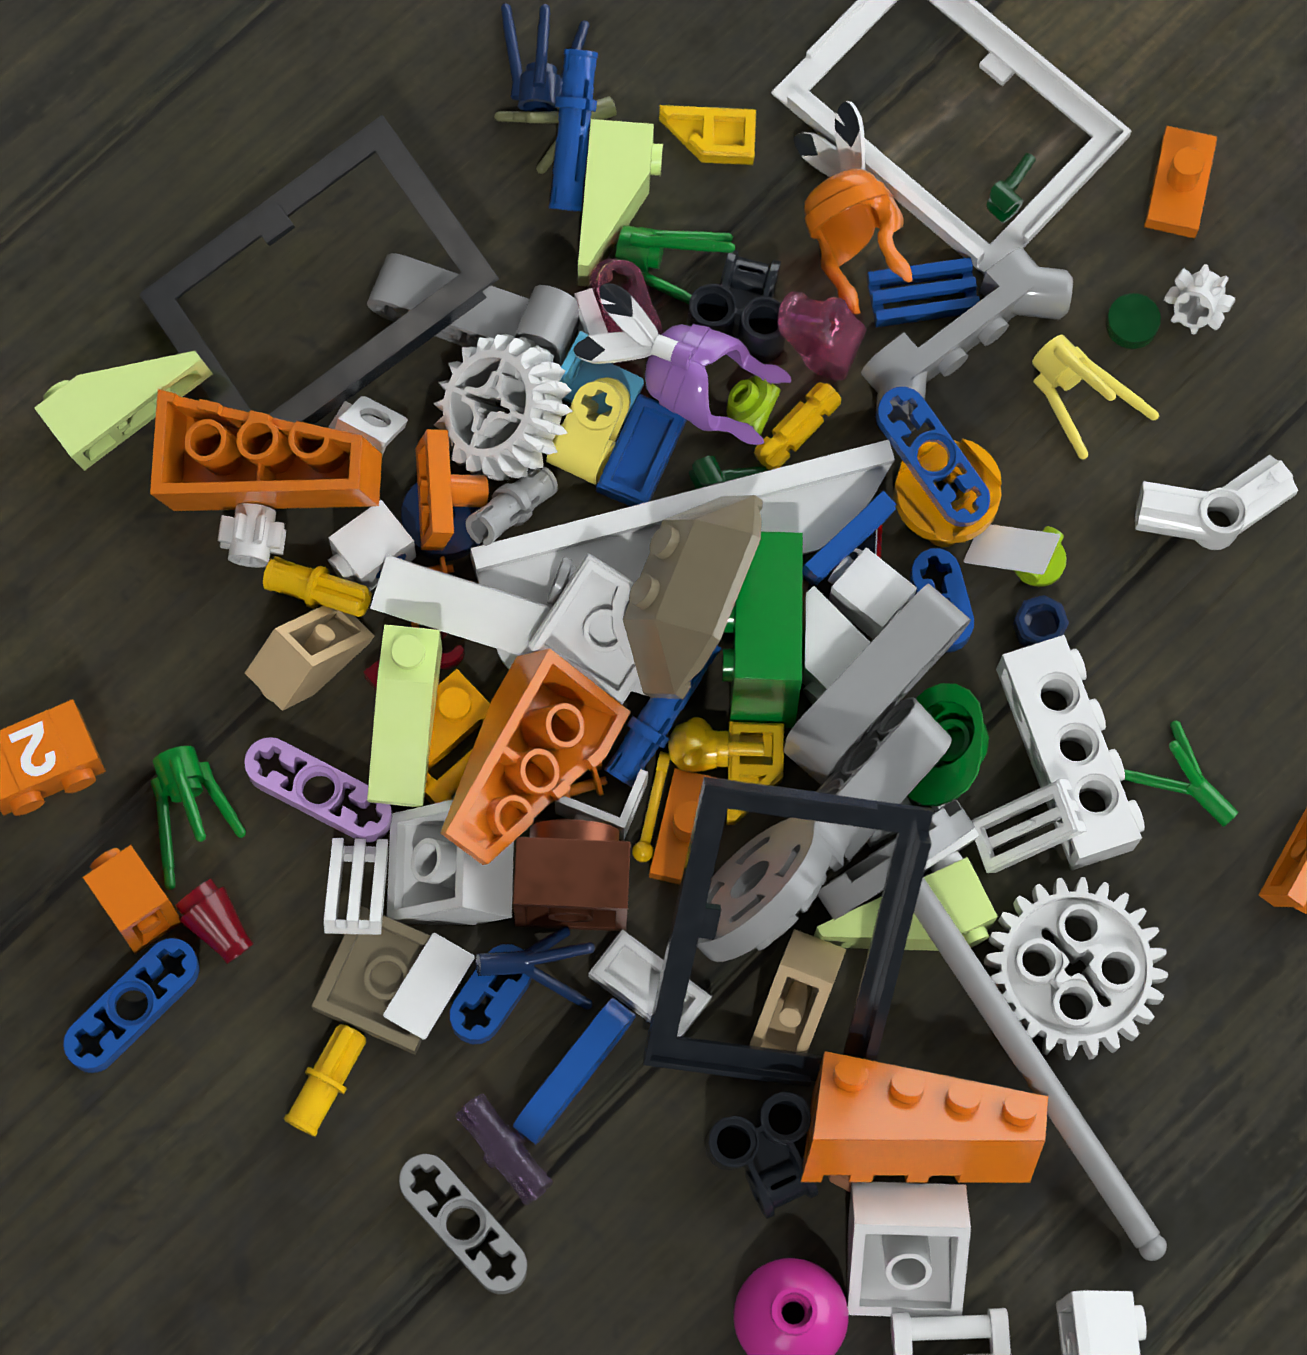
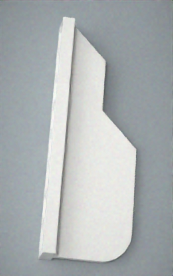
(803, 498)

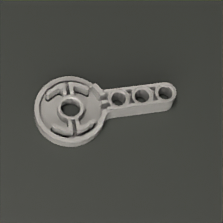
(789, 861)

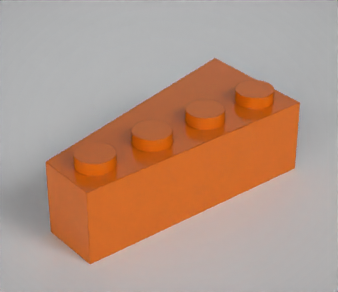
(231, 457)
(919, 1125)

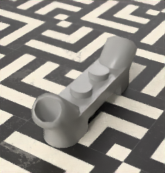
(1009, 288)

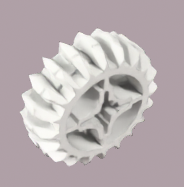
(524, 382)

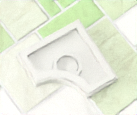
(590, 630)

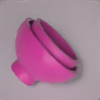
(786, 1280)

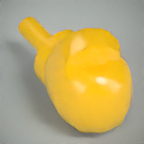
(699, 748)

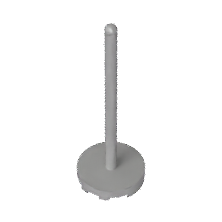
(869, 879)

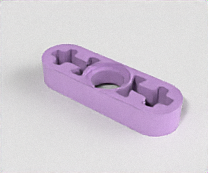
(276, 783)

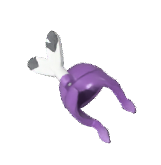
(675, 361)

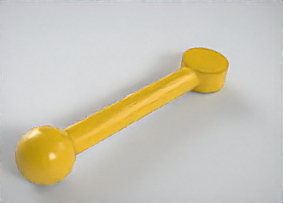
(643, 850)

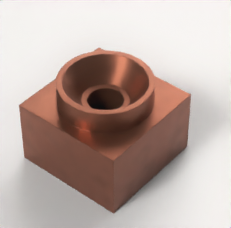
(572, 876)

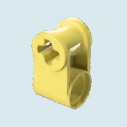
(589, 434)

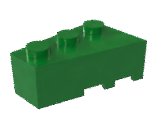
(767, 634)

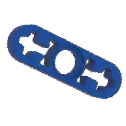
(923, 414)
(171, 984)
(574, 1071)

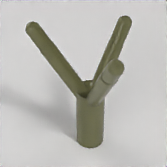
(604, 110)

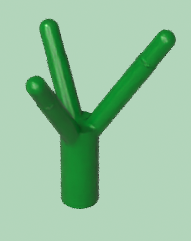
(1198, 787)

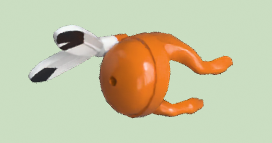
(849, 203)

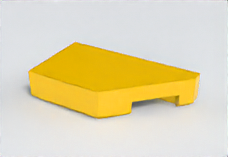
(713, 133)
(756, 769)

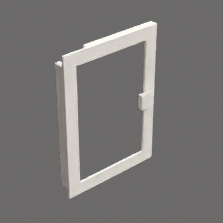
(1006, 56)

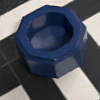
(1039, 621)

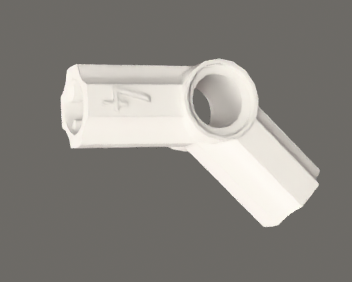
(1243, 500)

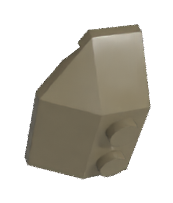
(689, 591)

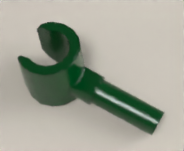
(1003, 200)
(708, 473)

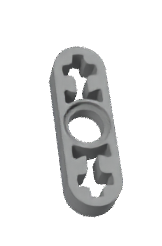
(424, 1201)

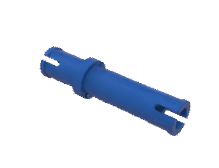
(573, 129)
(650, 731)

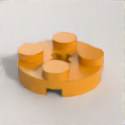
(920, 512)

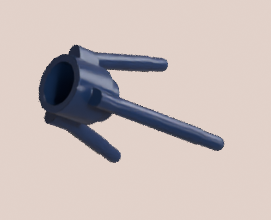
(539, 84)

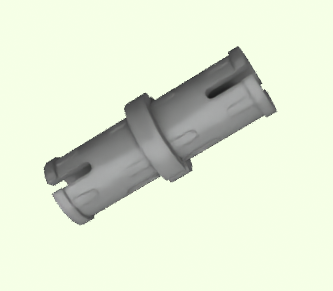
(511, 505)

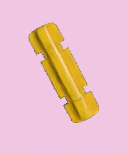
(798, 426)

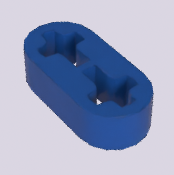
(952, 585)
(499, 1008)

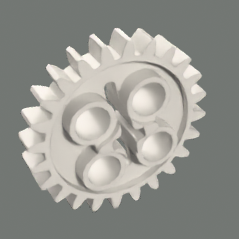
(1113, 937)

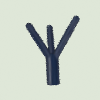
(524, 961)

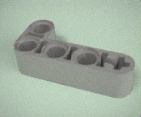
(546, 317)
(874, 683)

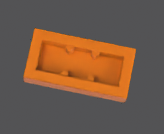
(1180, 182)
(442, 491)
(676, 827)

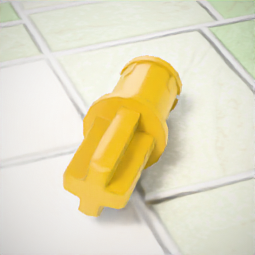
(316, 587)
(326, 1079)

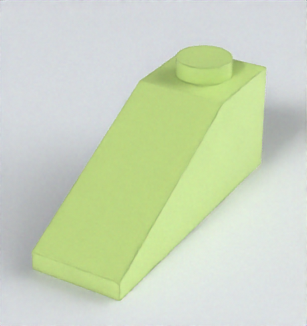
(615, 186)
(111, 404)
(404, 715)
(956, 889)

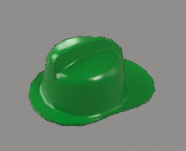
(962, 719)

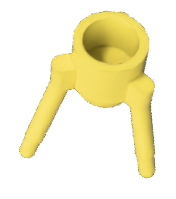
(1065, 367)

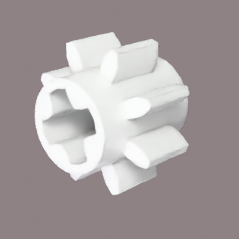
(1199, 299)
(252, 535)

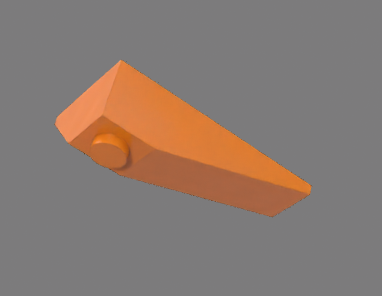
(532, 746)

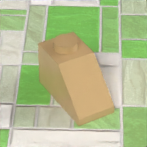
(306, 654)
(798, 994)

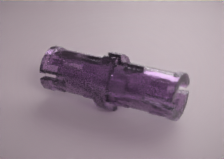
(504, 1149)

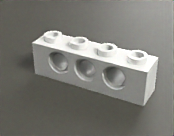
(1057, 668)

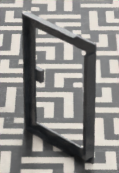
(273, 222)
(699, 919)

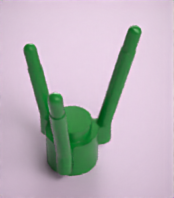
(646, 248)
(181, 779)

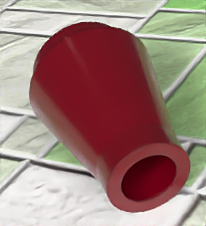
(214, 920)

